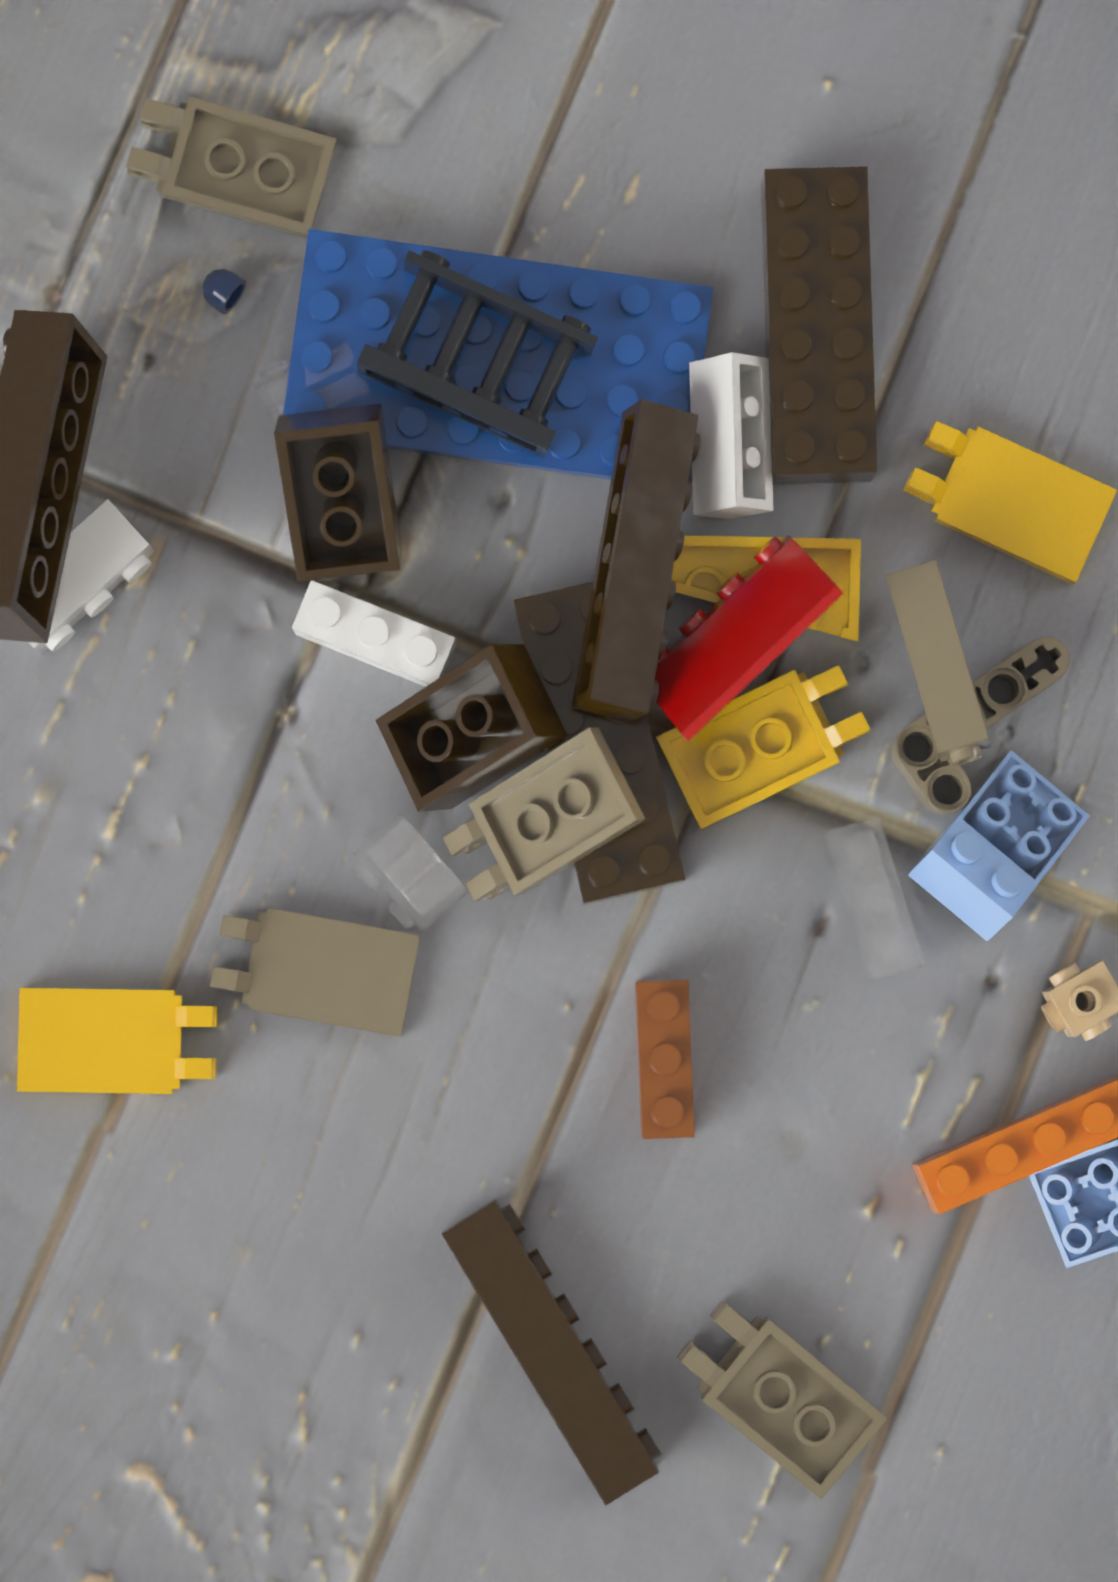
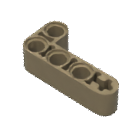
(923, 774)

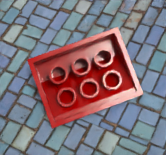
(741, 633)

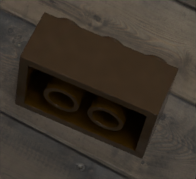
(338, 492)
(471, 727)

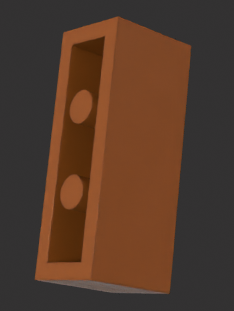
(664, 1059)

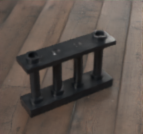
(435, 384)

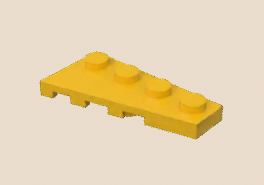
(712, 560)

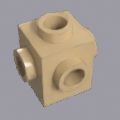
(1100, 1000)

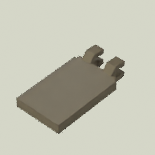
(236, 163)
(548, 816)
(323, 970)
(784, 1400)

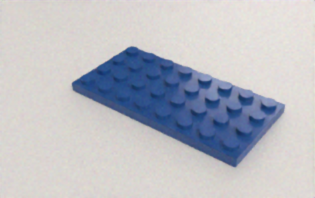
(642, 350)

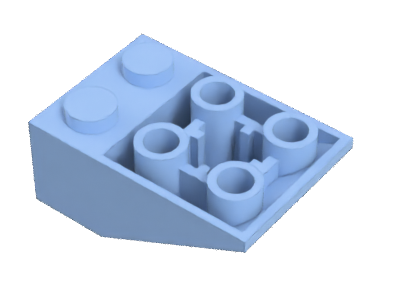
(999, 846)
(1082, 1203)

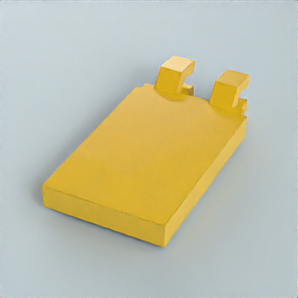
(1014, 500)
(760, 745)
(107, 1041)

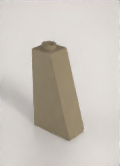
(939, 663)

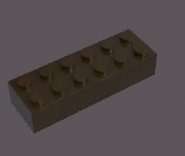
(819, 324)
(46, 425)
(648, 853)

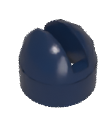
(223, 289)

